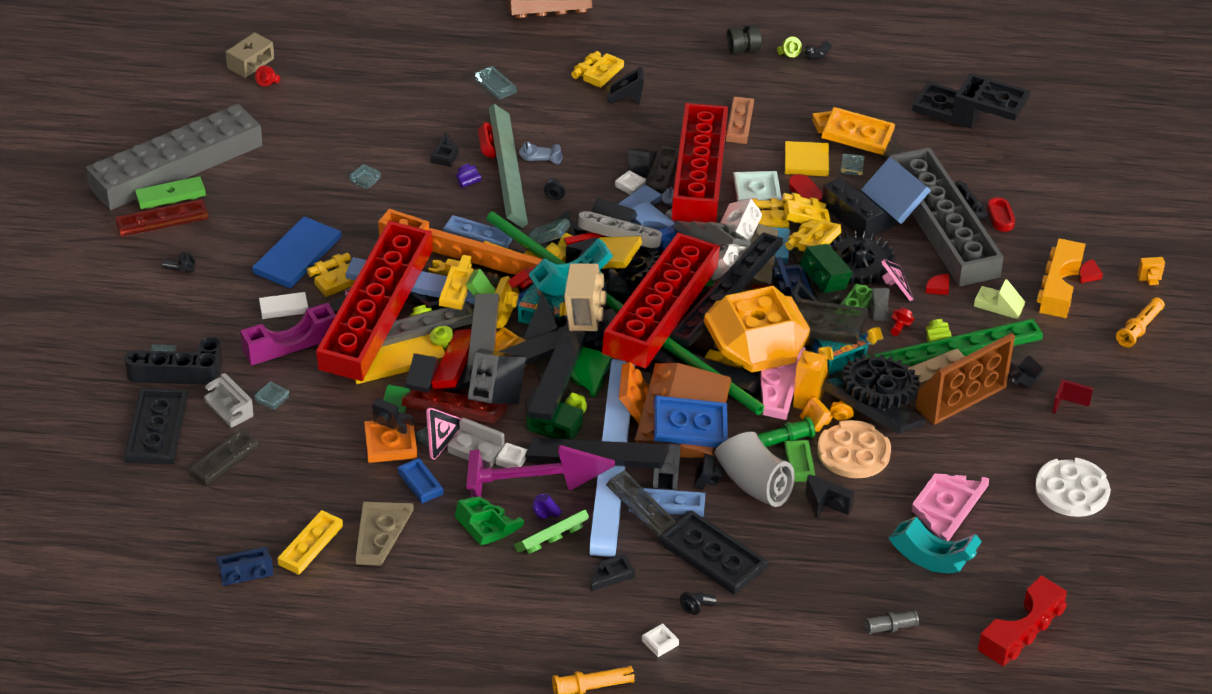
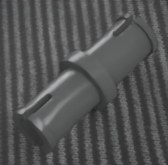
(891, 622)

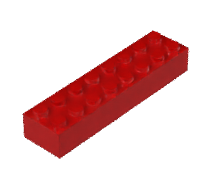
(699, 163)
(660, 300)
(374, 301)

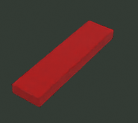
(453, 361)

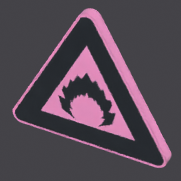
(896, 275)
(441, 430)

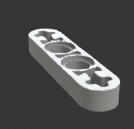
(618, 228)

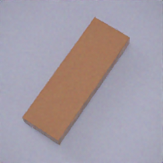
(740, 120)

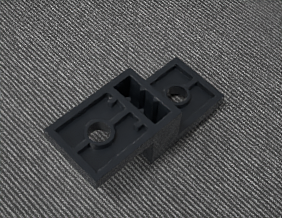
(974, 97)

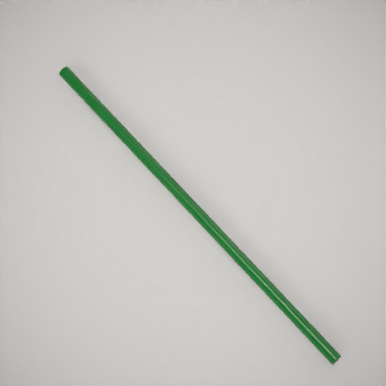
(670, 345)

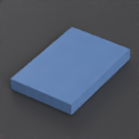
(895, 190)

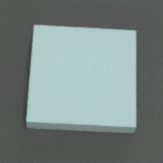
(757, 185)

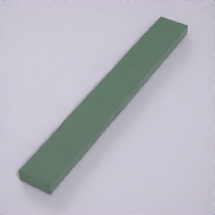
(508, 166)

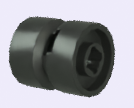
(743, 39)

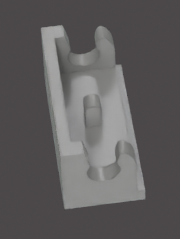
(229, 400)

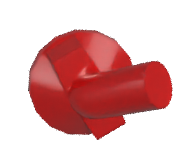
(903, 318)

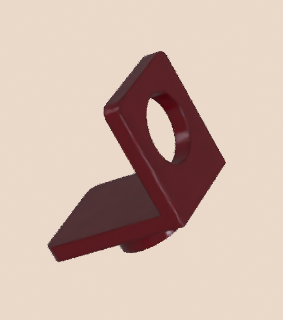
(1073, 393)

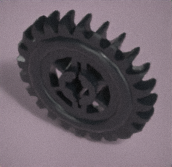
(863, 252)

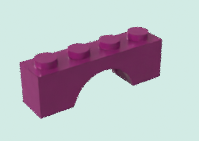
(263, 345)

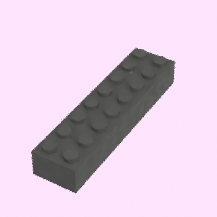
(174, 155)
(951, 222)

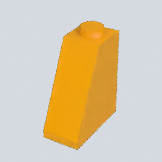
(810, 377)

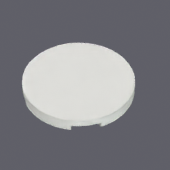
(1072, 487)

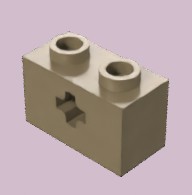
(249, 55)

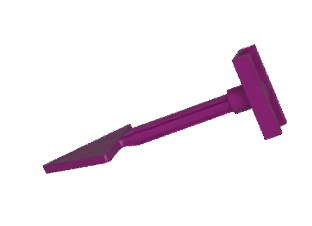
(575, 465)

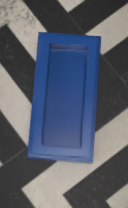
(420, 480)

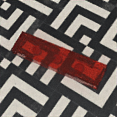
(161, 217)

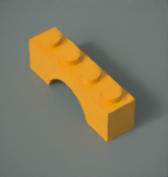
(1057, 293)

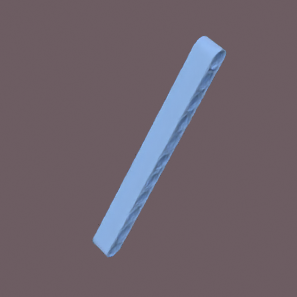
(607, 504)

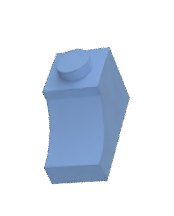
(651, 217)

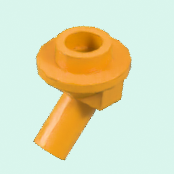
(841, 411)

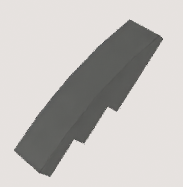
(712, 232)

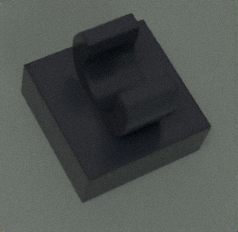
(707, 473)

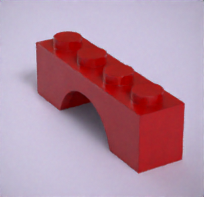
(1005, 639)

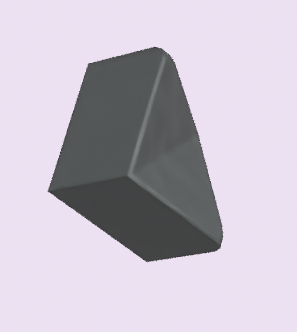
(879, 304)

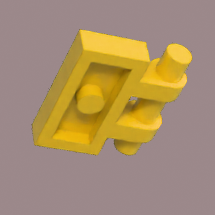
(598, 69)
(802, 209)
(773, 217)
(812, 234)
(334, 280)

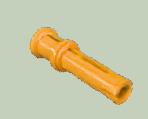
(1136, 326)
(581, 682)

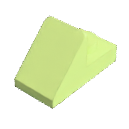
(1003, 302)

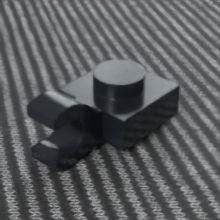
(389, 416)

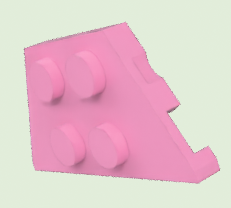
(947, 502)

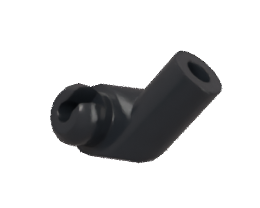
(820, 52)

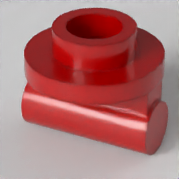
(266, 76)

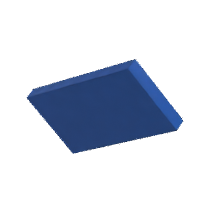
(296, 252)

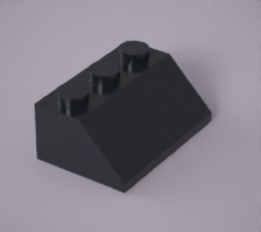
(855, 208)

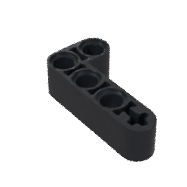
(176, 367)

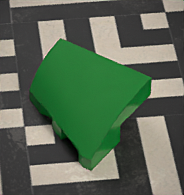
(591, 370)
(485, 521)

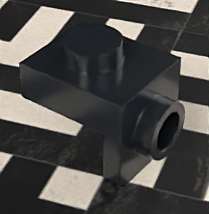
(1026, 372)

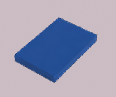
(690, 421)

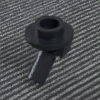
(554, 189)
(185, 263)
(692, 602)

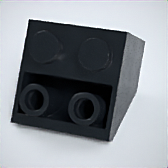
(496, 377)

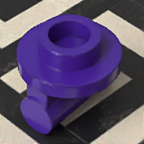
(467, 175)
(545, 506)

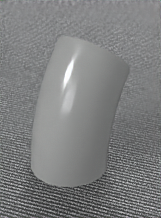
(756, 469)

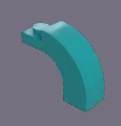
(553, 277)
(931, 552)

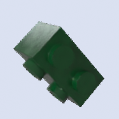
(825, 268)

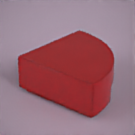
(1090, 272)
(938, 285)

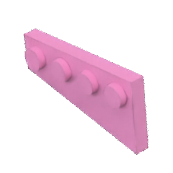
(778, 389)

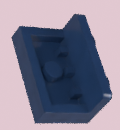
(788, 276)
(244, 566)

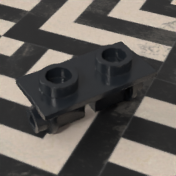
(976, 205)

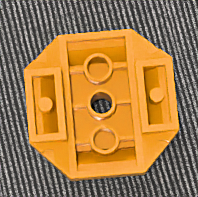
(758, 328)

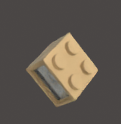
(584, 297)

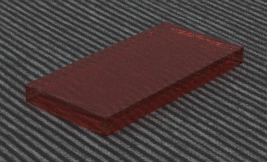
(454, 405)

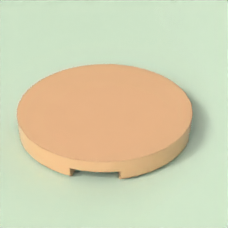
(854, 449)

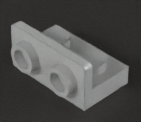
(477, 437)

